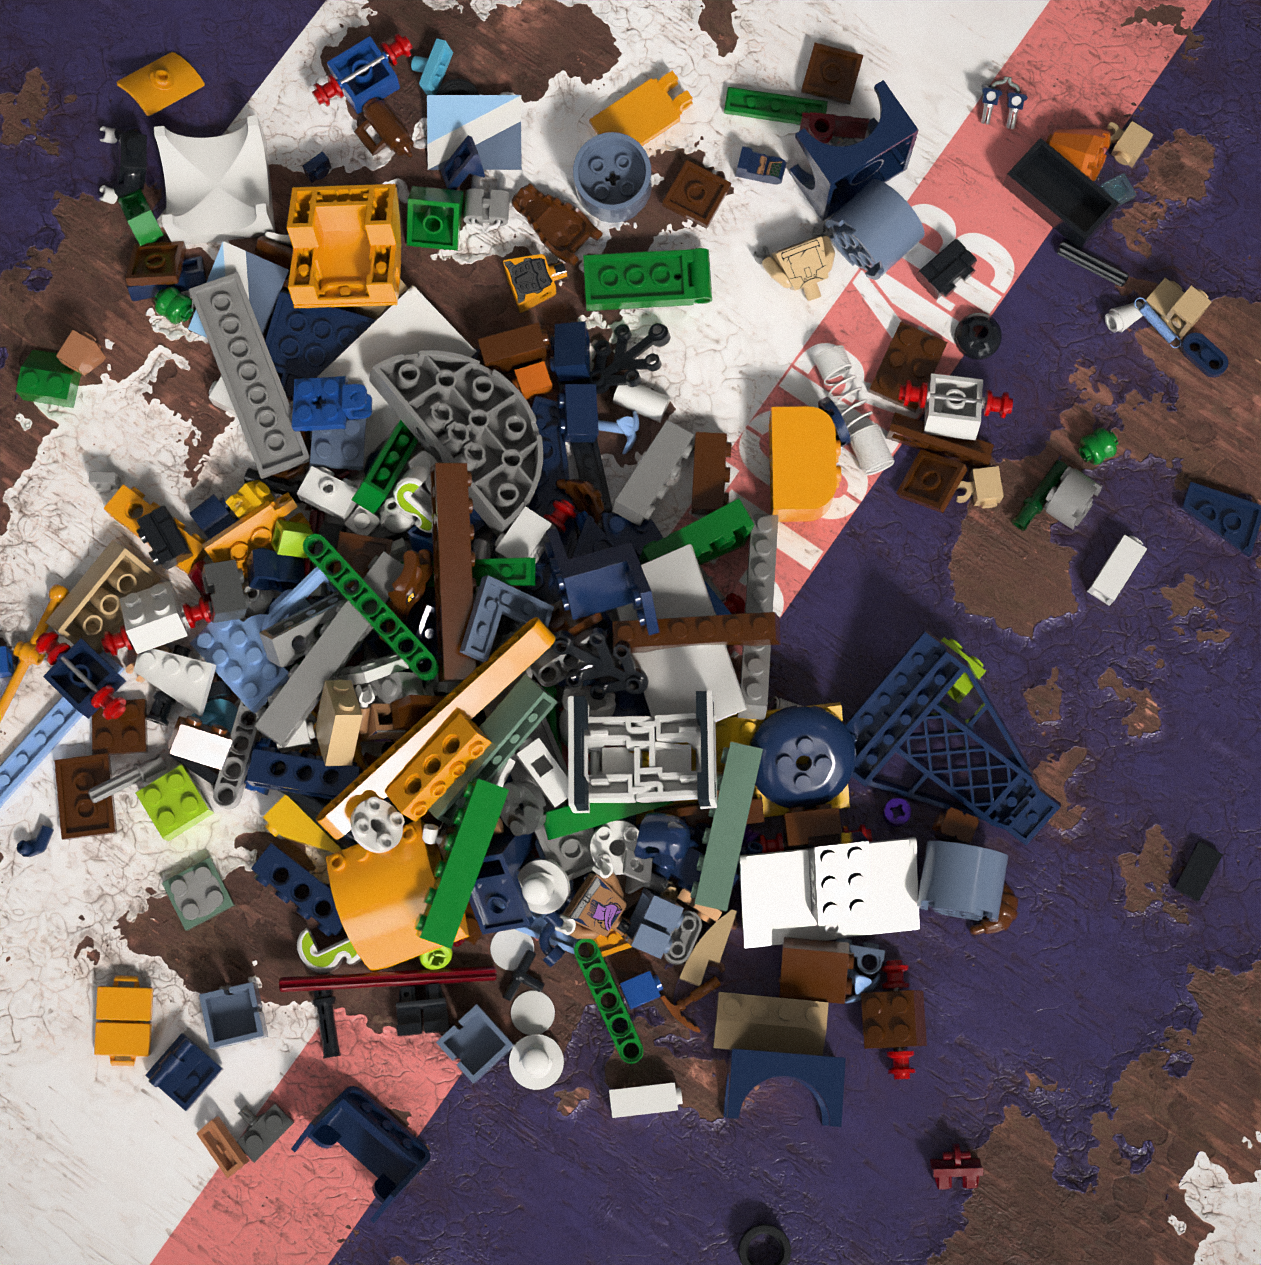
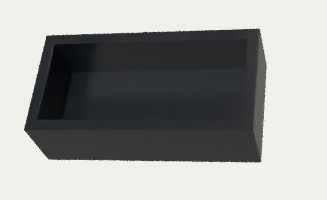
(1060, 193)

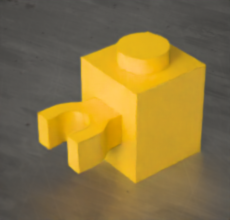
(249, 498)

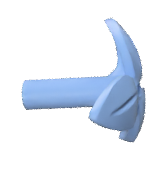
(624, 425)
(861, 985)

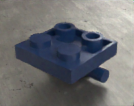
(184, 1072)

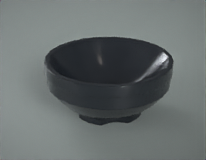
(975, 347)

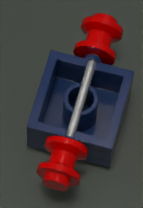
(82, 676)

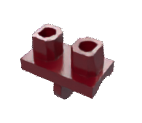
(956, 1164)

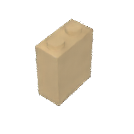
(338, 722)

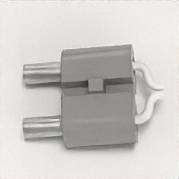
(486, 206)

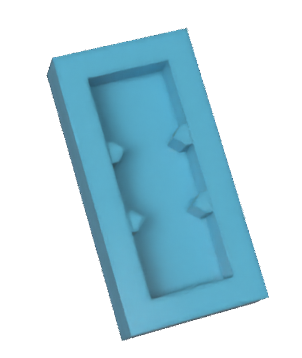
(433, 67)

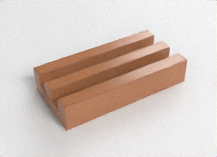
(226, 1145)

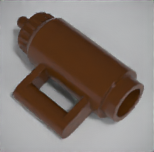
(387, 127)

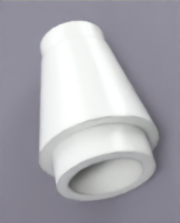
(1122, 317)

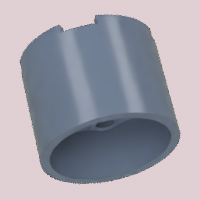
(618, 157)
(875, 229)
(962, 880)

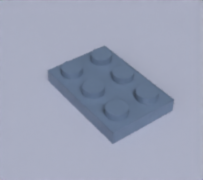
(339, 446)

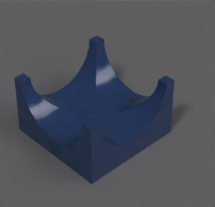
(845, 170)
(818, 1074)

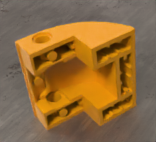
(344, 246)
(383, 895)

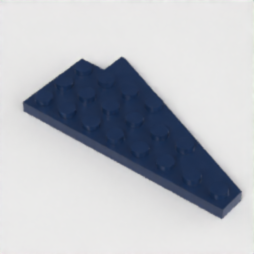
(311, 339)
(553, 468)

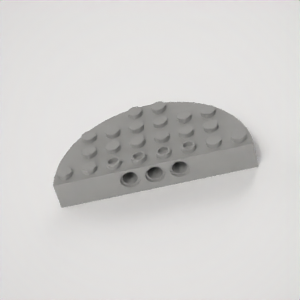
(471, 418)

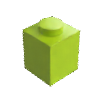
(289, 538)

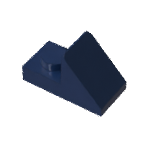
(461, 163)

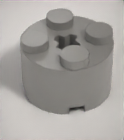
(1072, 498)

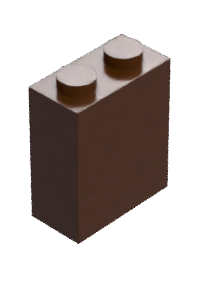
(514, 348)
(815, 970)

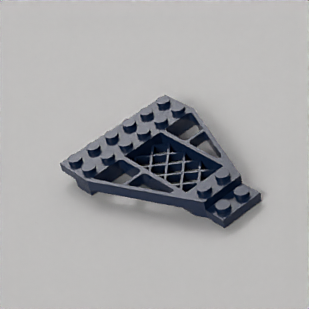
(906, 700)

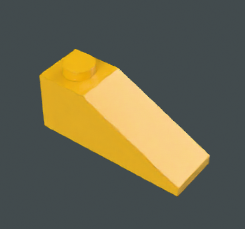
(295, 825)

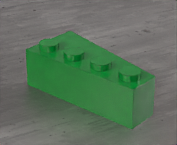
(709, 536)

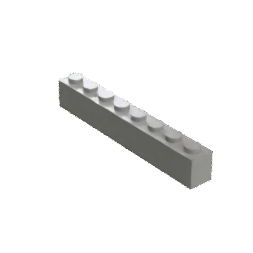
(759, 599)
(325, 657)

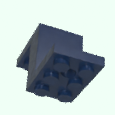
(601, 581)
(499, 881)

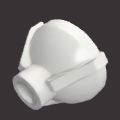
(395, 519)
(260, 602)

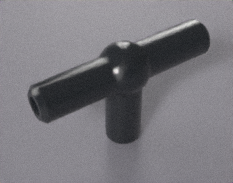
(520, 976)

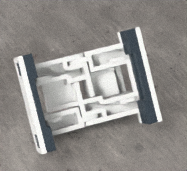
(622, 772)

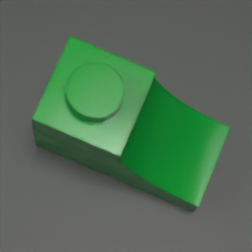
(140, 217)

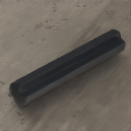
(1092, 263)

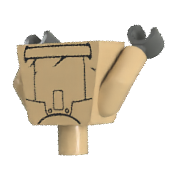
(801, 263)

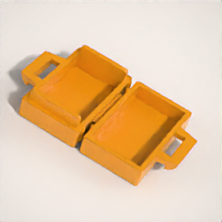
(124, 1008)

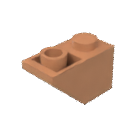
(81, 353)

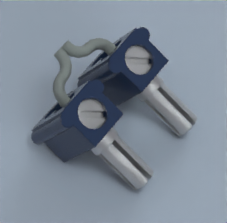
(1014, 101)

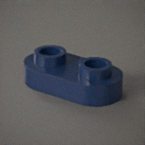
(1206, 353)

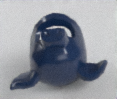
(664, 837)

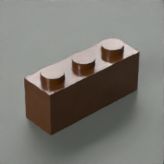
(710, 472)

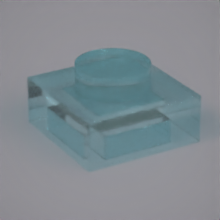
(1119, 189)

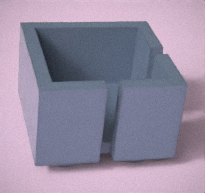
(653, 922)
(233, 1017)
(476, 1044)

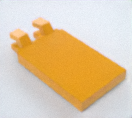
(644, 111)
(251, 532)

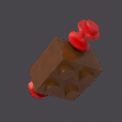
(801, 824)
(895, 1019)

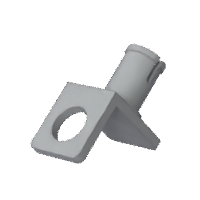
(641, 875)

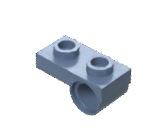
(867, 949)

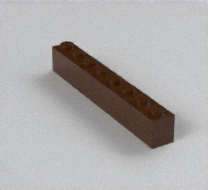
(452, 566)

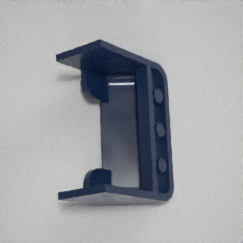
(373, 1140)

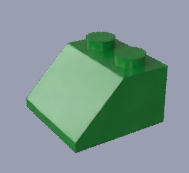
(434, 218)
(47, 380)

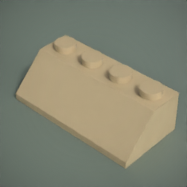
(95, 600)
(770, 1024)

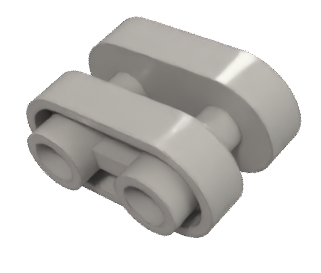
(684, 939)

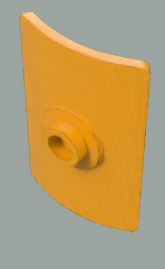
(161, 83)

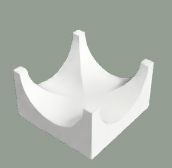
(216, 185)

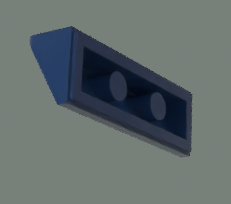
(191, 276)

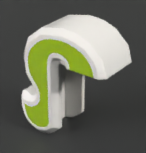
(413, 498)
(328, 958)

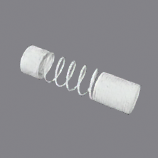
(868, 441)

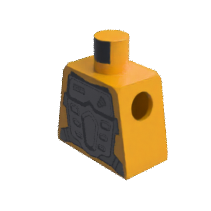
(532, 279)

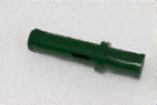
(1034, 503)

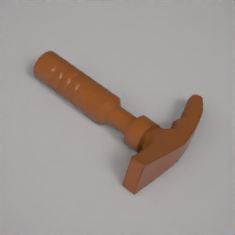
(694, 996)

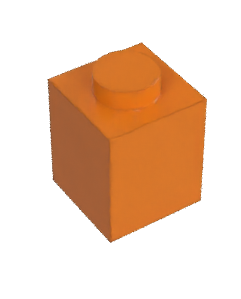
(533, 380)

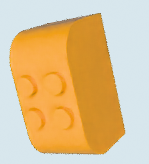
(802, 463)

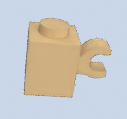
(1129, 142)
(984, 487)

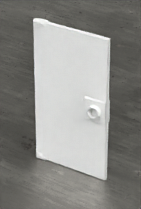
(403, 330)
(681, 671)
(779, 898)

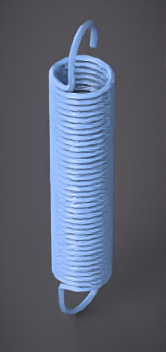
(1157, 322)

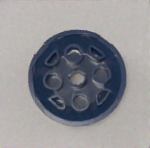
(798, 733)

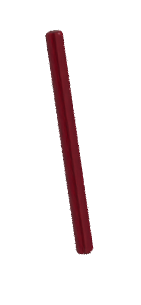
(390, 978)

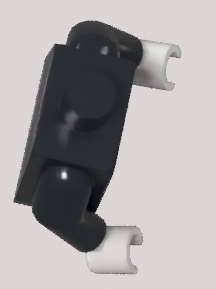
(131, 161)

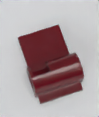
(829, 125)

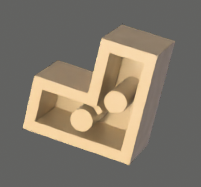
(1178, 308)

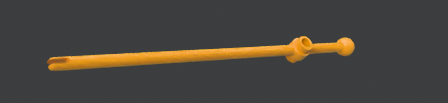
(27, 652)

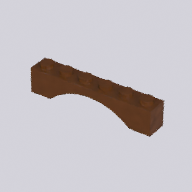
(731, 629)

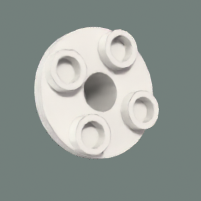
(376, 825)
(611, 842)
(544, 885)
(536, 1061)

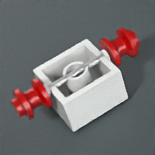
(954, 404)
(529, 533)
(154, 619)

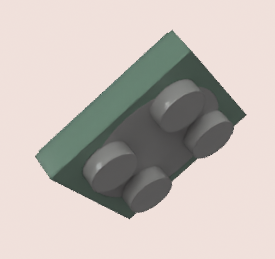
(198, 894)

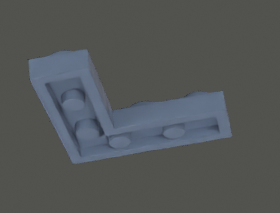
(491, 602)

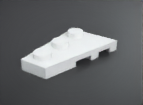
(178, 676)

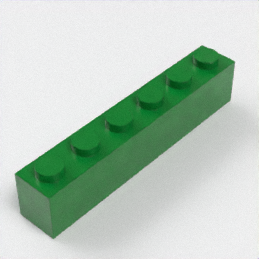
(461, 863)

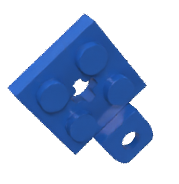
(341, 402)

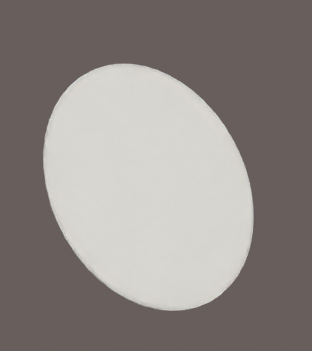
(509, 948)
(532, 1012)

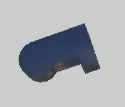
(760, 167)

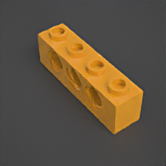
(127, 500)
(438, 767)

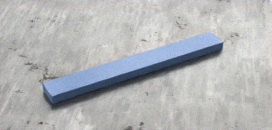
(40, 742)

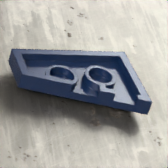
(1224, 514)

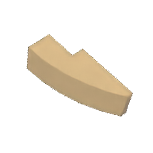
(708, 949)

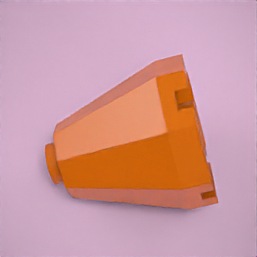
(1082, 148)

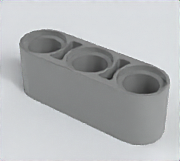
(558, 664)

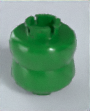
(173, 305)
(1098, 446)

